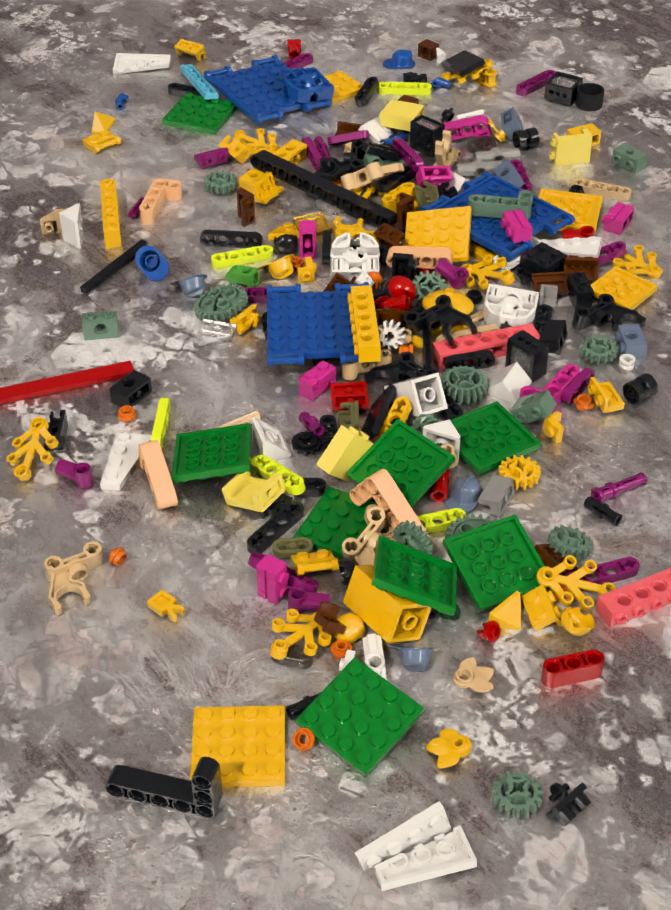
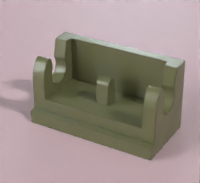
(426, 195)
(349, 417)

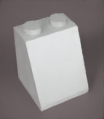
(423, 393)

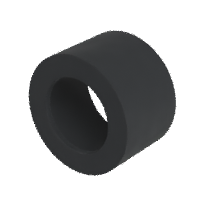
(589, 97)

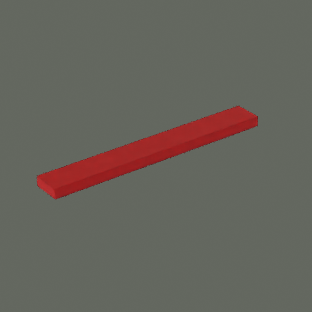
(65, 382)

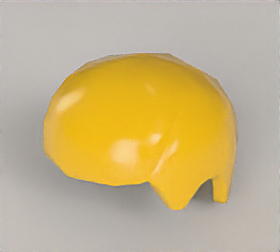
(575, 622)
(354, 628)

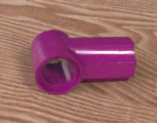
(456, 275)
(80, 472)
(302, 600)

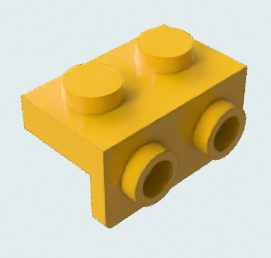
(265, 188)
(605, 396)
(542, 607)

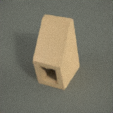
(51, 222)

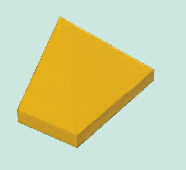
(102, 122)
(508, 613)

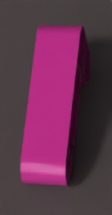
(474, 127)
(556, 385)

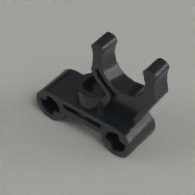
(351, 163)
(604, 312)
(439, 315)
(401, 370)

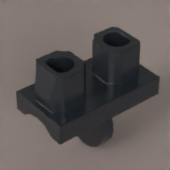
(576, 798)

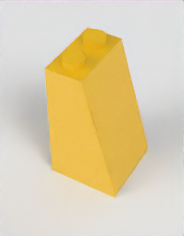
(383, 611)

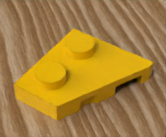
(286, 228)

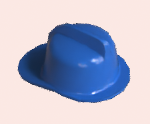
(400, 59)
(152, 263)

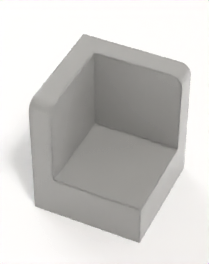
(548, 295)

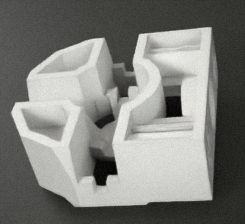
(346, 257)
(519, 308)

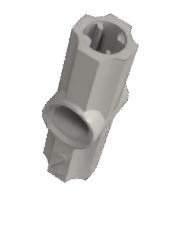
(503, 155)
(471, 169)

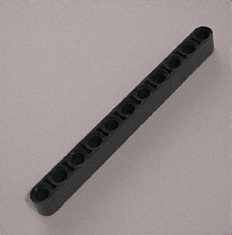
(323, 189)

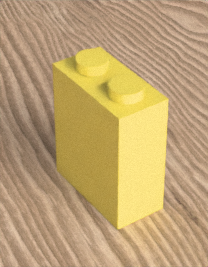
(400, 114)
(344, 451)

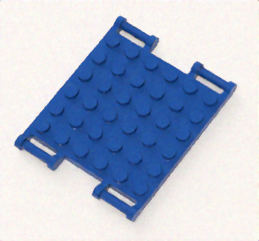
(259, 90)
(488, 230)
(309, 325)

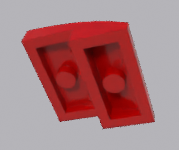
(349, 393)

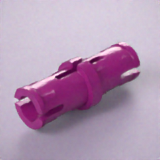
(311, 423)

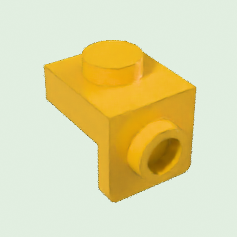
(306, 273)
(553, 428)

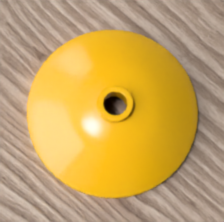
(459, 300)

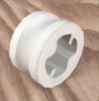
(627, 362)

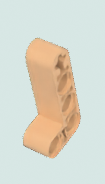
(155, 197)
(433, 256)
(154, 464)

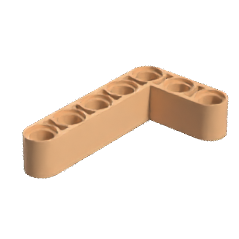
(388, 497)

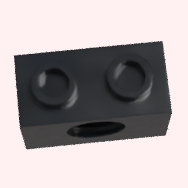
(580, 290)
(130, 389)

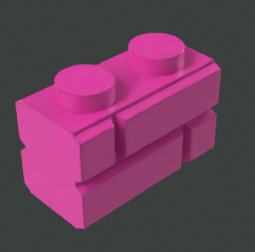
(433, 174)
(618, 218)
(516, 226)
(307, 239)
(317, 380)
(272, 579)

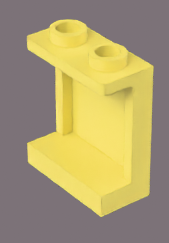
(571, 148)
(253, 492)

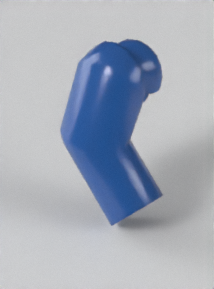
(439, 82)
(121, 98)

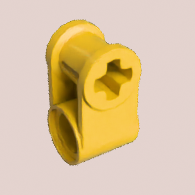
(487, 78)

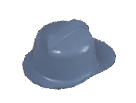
(192, 285)
(464, 494)
(414, 658)

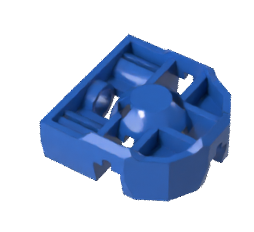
(308, 84)

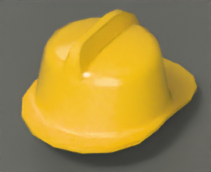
(280, 268)

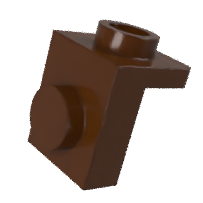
(326, 618)

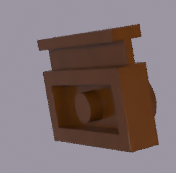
(550, 278)

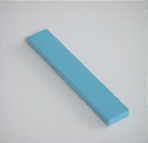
(199, 82)

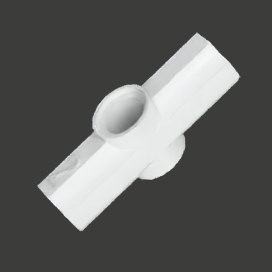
(374, 654)

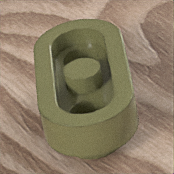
(291, 546)

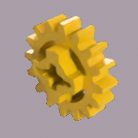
(521, 470)

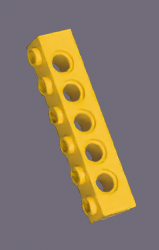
(293, 151)
(110, 213)
(364, 324)

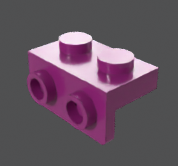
(212, 157)

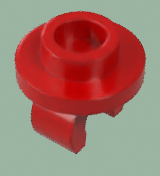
(491, 631)

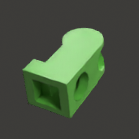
(243, 275)

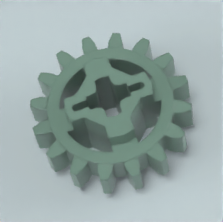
(220, 182)
(430, 284)
(598, 349)
(413, 536)
(570, 542)
(517, 794)

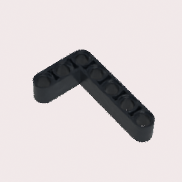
(193, 797)

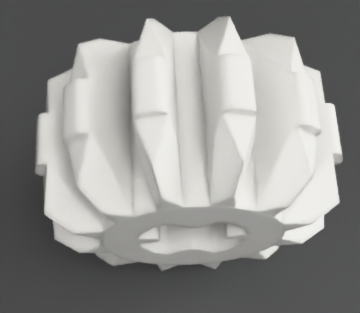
(396, 330)

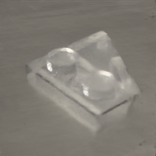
(214, 333)

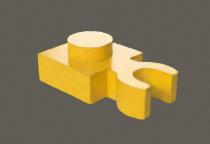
(164, 604)

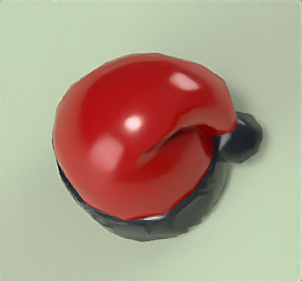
(399, 286)

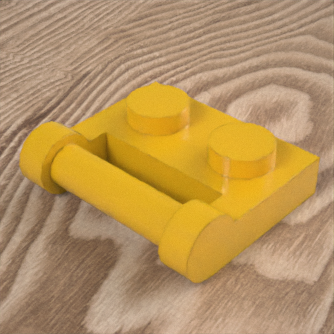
(101, 141)
(315, 561)

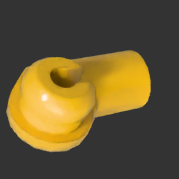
(418, 341)

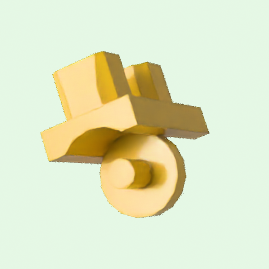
(246, 319)

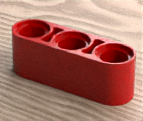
(572, 668)

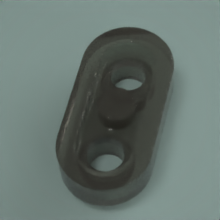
(480, 144)
(295, 658)

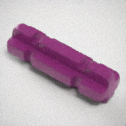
(135, 209)

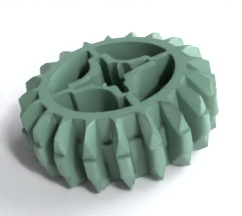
(465, 384)

